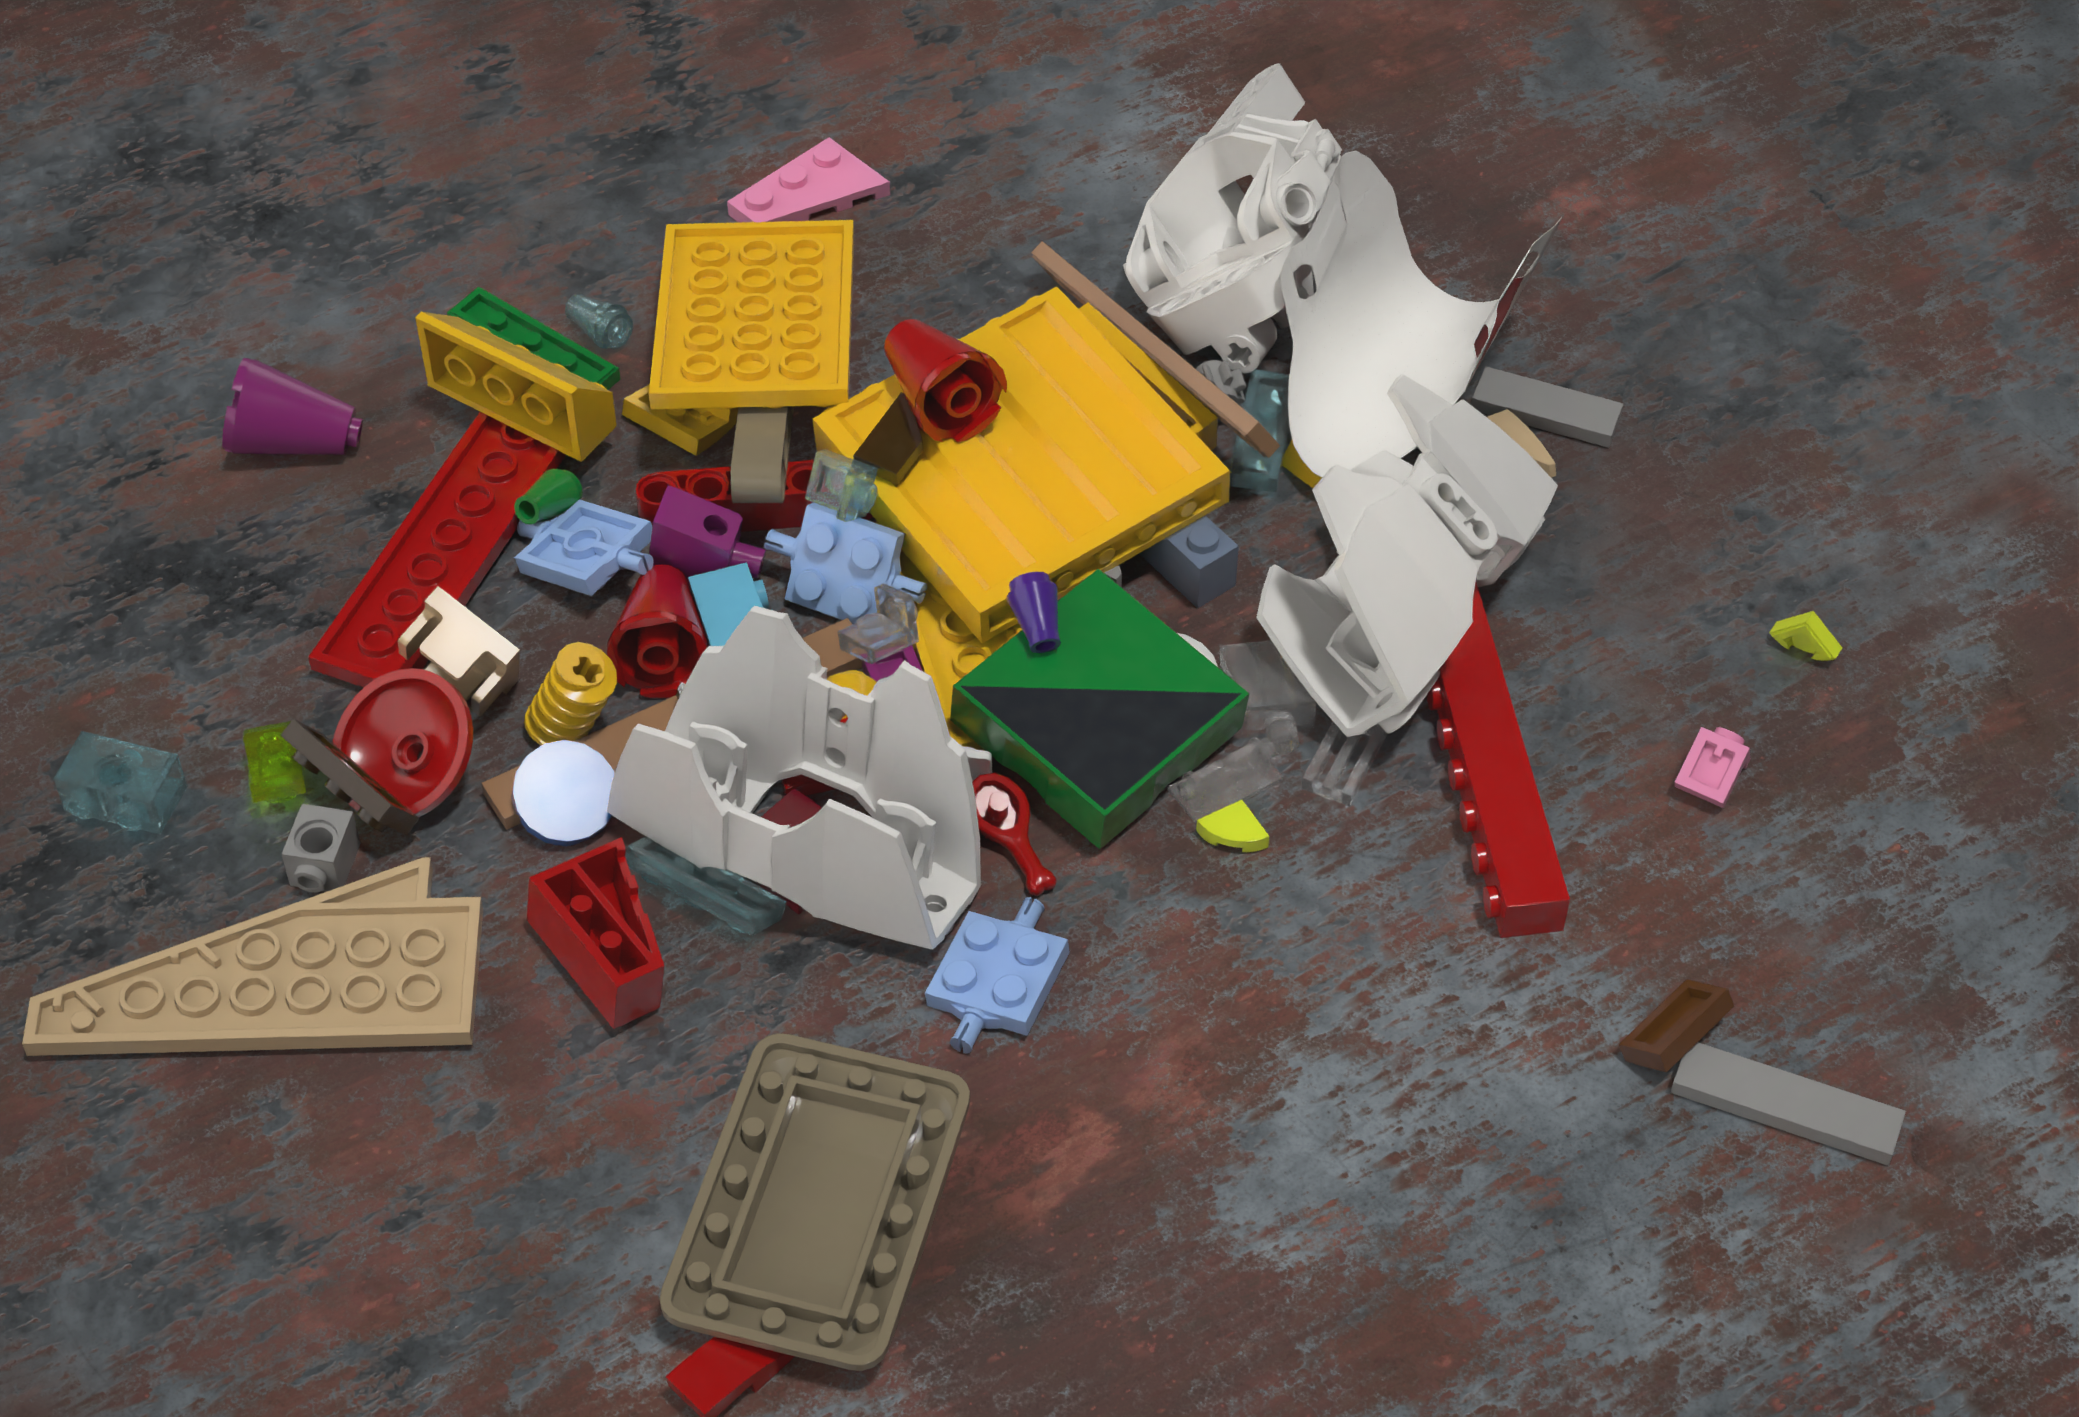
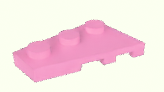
(810, 183)

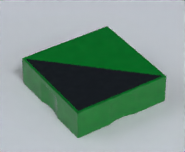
(1102, 713)

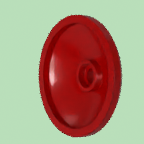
(396, 721)

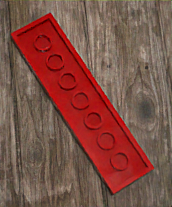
(442, 542)

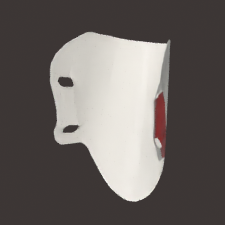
(1373, 323)

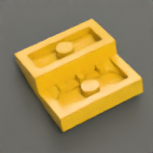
(688, 428)

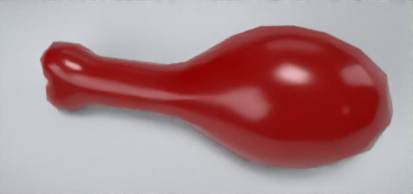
(1005, 819)

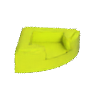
(1807, 634)
(1234, 828)

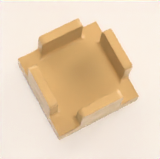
(462, 650)

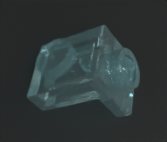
(842, 485)

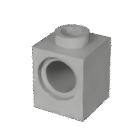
(321, 848)

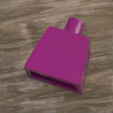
(699, 536)

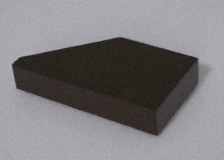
(893, 442)

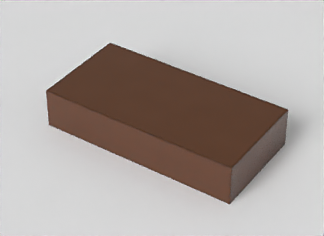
(1676, 1025)

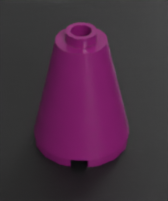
(285, 416)

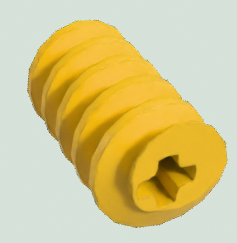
(571, 694)

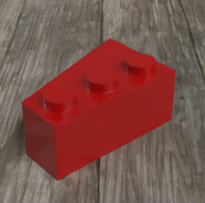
(599, 931)

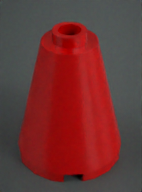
(944, 380)
(657, 634)

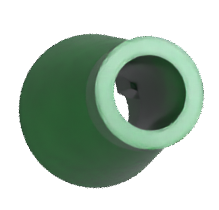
(549, 496)

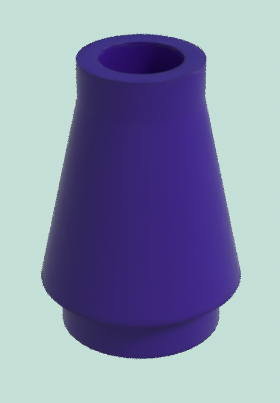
(1036, 609)

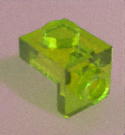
(272, 769)

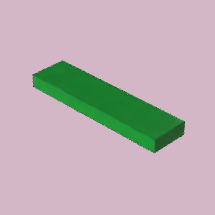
(518, 328)

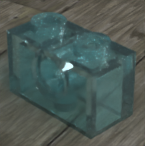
(120, 783)

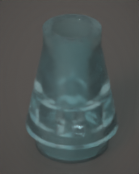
(601, 321)

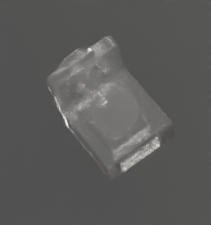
(882, 632)

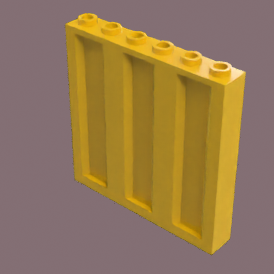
(1059, 483)

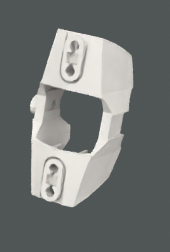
(1407, 561)
(769, 714)

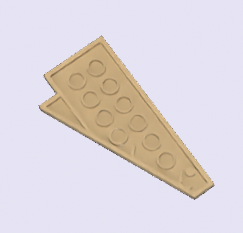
(326, 972)

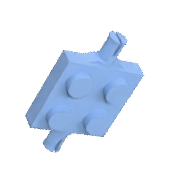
(585, 547)
(841, 563)
(997, 974)

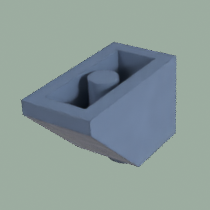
(1196, 561)

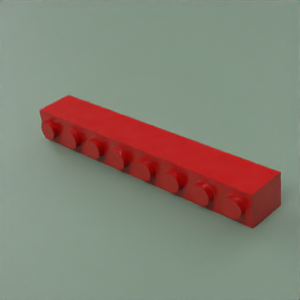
(1497, 787)

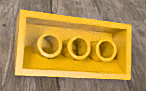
(515, 385)

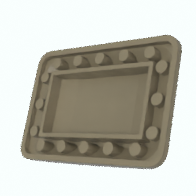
(817, 1202)

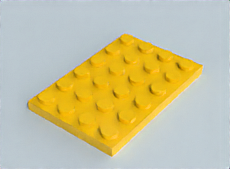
(754, 315)

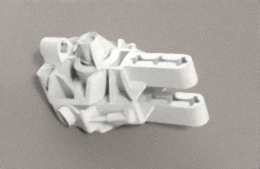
(1215, 256)

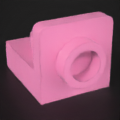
(1713, 765)

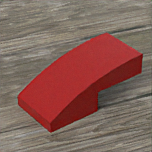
(721, 1373)

